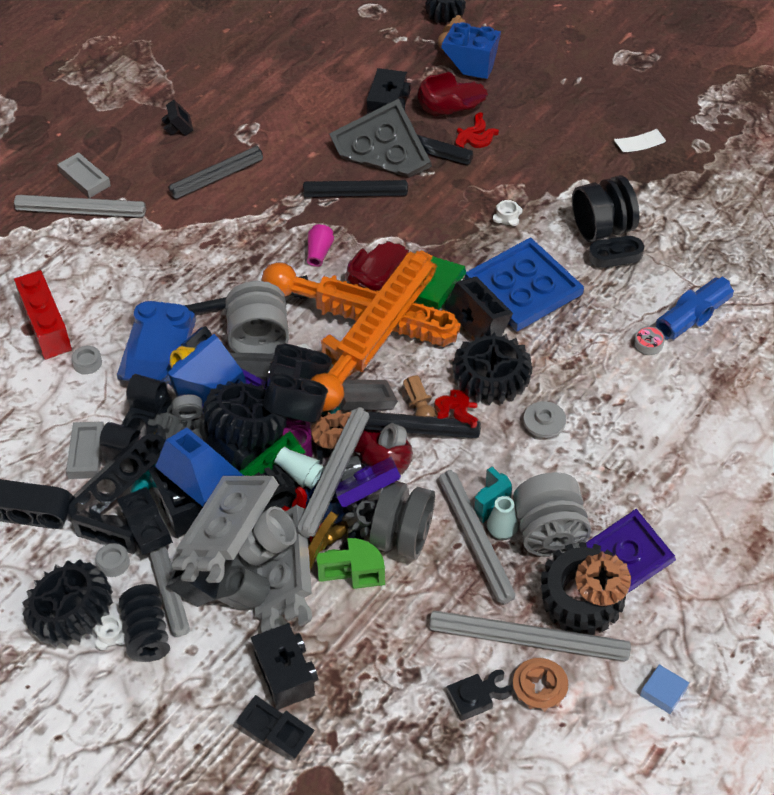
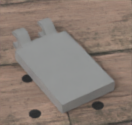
(223, 525)
(289, 582)

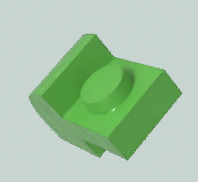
(360, 563)

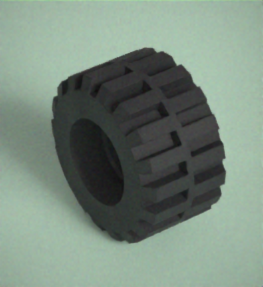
(570, 612)

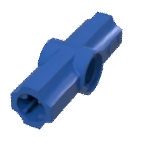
(695, 308)

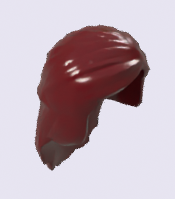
(443, 95)
(376, 267)
(372, 452)

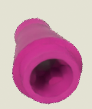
(319, 242)

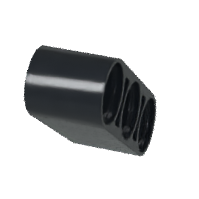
(33, 504)

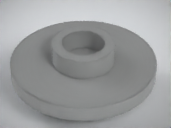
(544, 419)

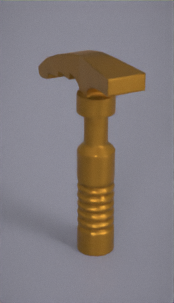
(326, 536)

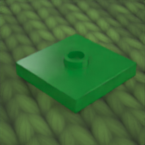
(442, 283)

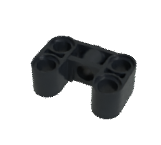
(289, 385)
(146, 400)

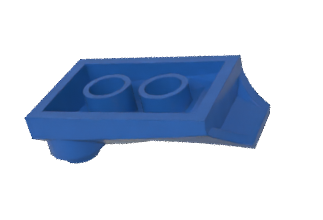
(154, 335)

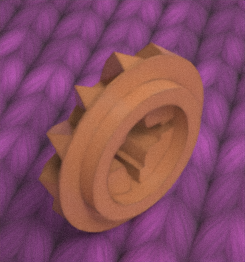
(321, 430)
(592, 590)
(533, 671)

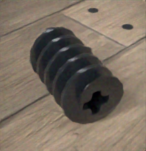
(143, 623)

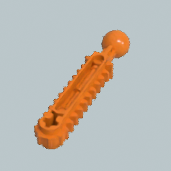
(351, 301)
(377, 323)

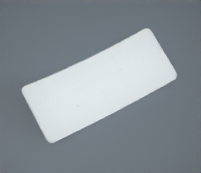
(641, 141)

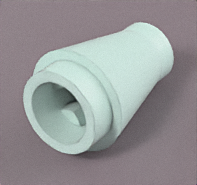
(301, 468)
(503, 519)

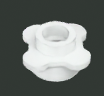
(507, 213)
(110, 623)

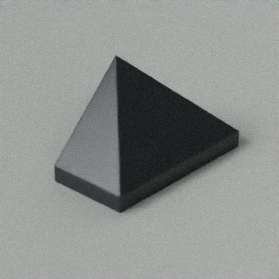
(104, 530)

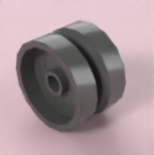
(402, 519)

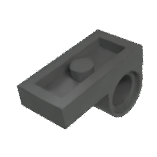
(242, 585)

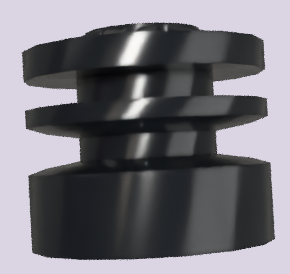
(605, 208)

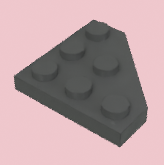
(383, 142)

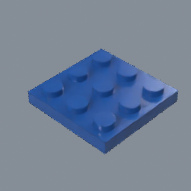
(528, 282)

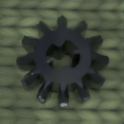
(444, 9)

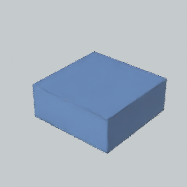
(664, 689)

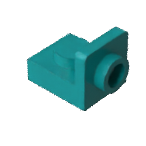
(496, 486)

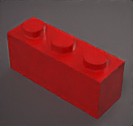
(43, 314)

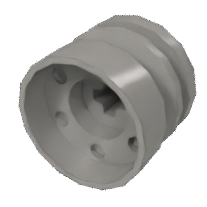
(256, 318)
(551, 513)

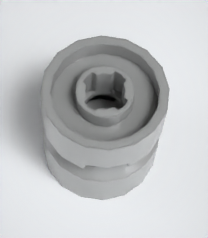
(269, 536)

